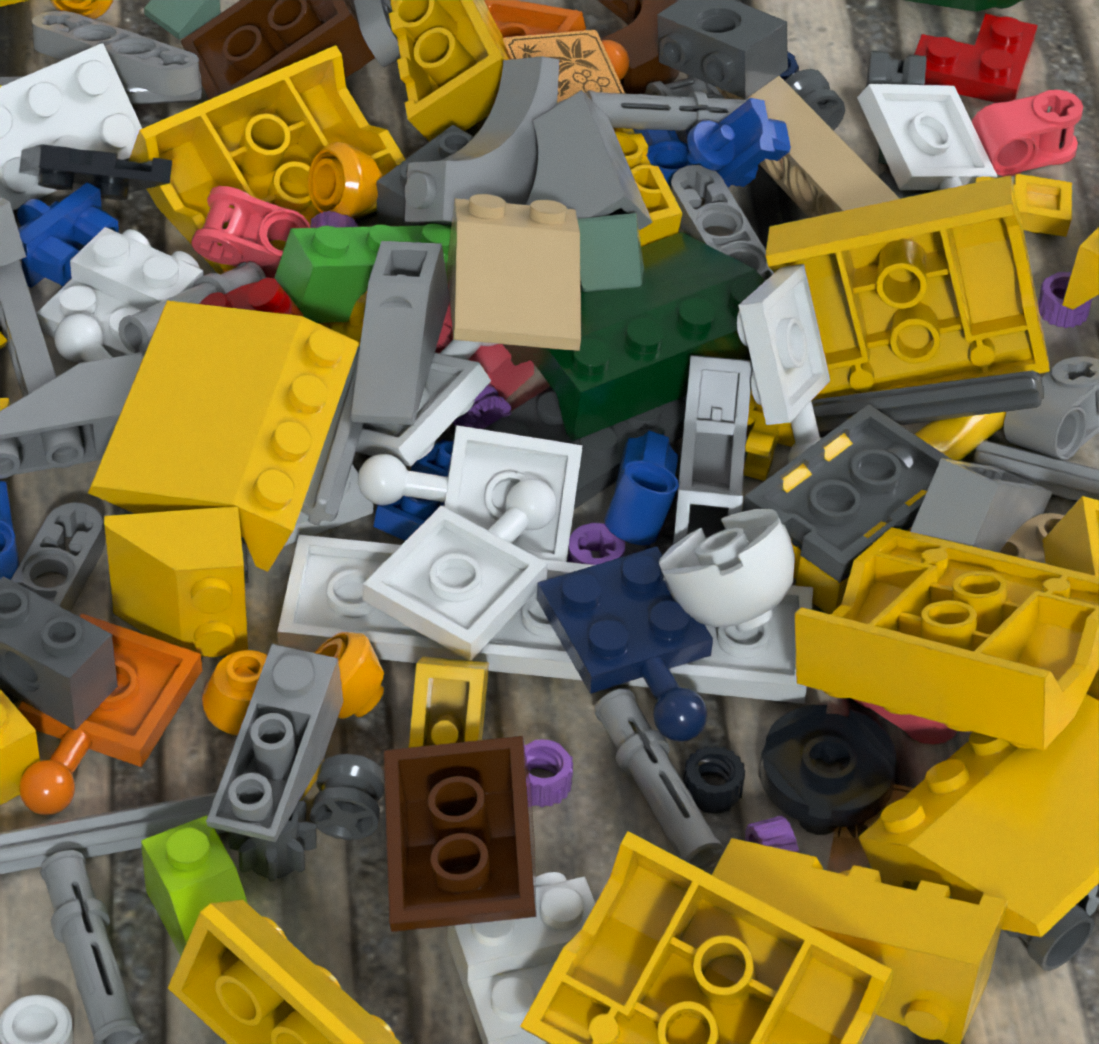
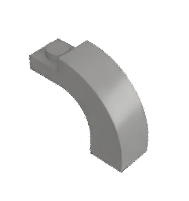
(713, 444)

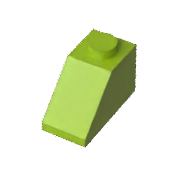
(185, 874)

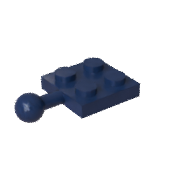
(625, 627)

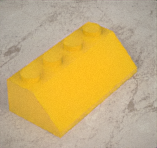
(262, 989)

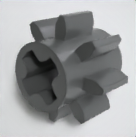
(279, 857)

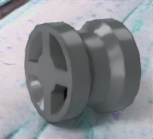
(817, 94)
(348, 797)

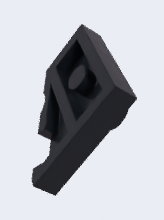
(115, 178)

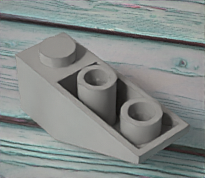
(399, 331)
(67, 417)
(278, 743)

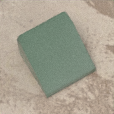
(182, 16)
(610, 253)

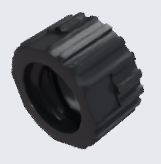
(714, 762)

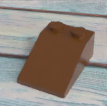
(272, 34)
(459, 834)

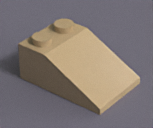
(515, 273)

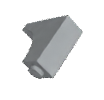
(499, 157)
(584, 163)
(977, 504)

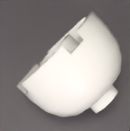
(733, 573)

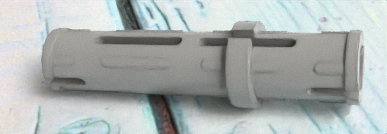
(662, 112)
(137, 329)
(645, 757)
(81, 925)

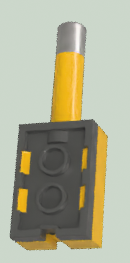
(858, 487)

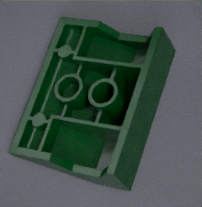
(643, 336)

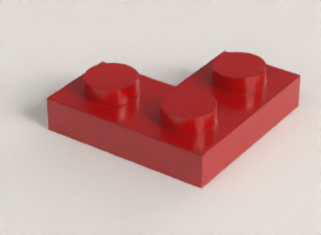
(986, 70)

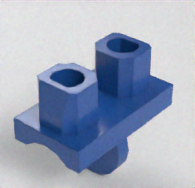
(738, 143)
(59, 232)

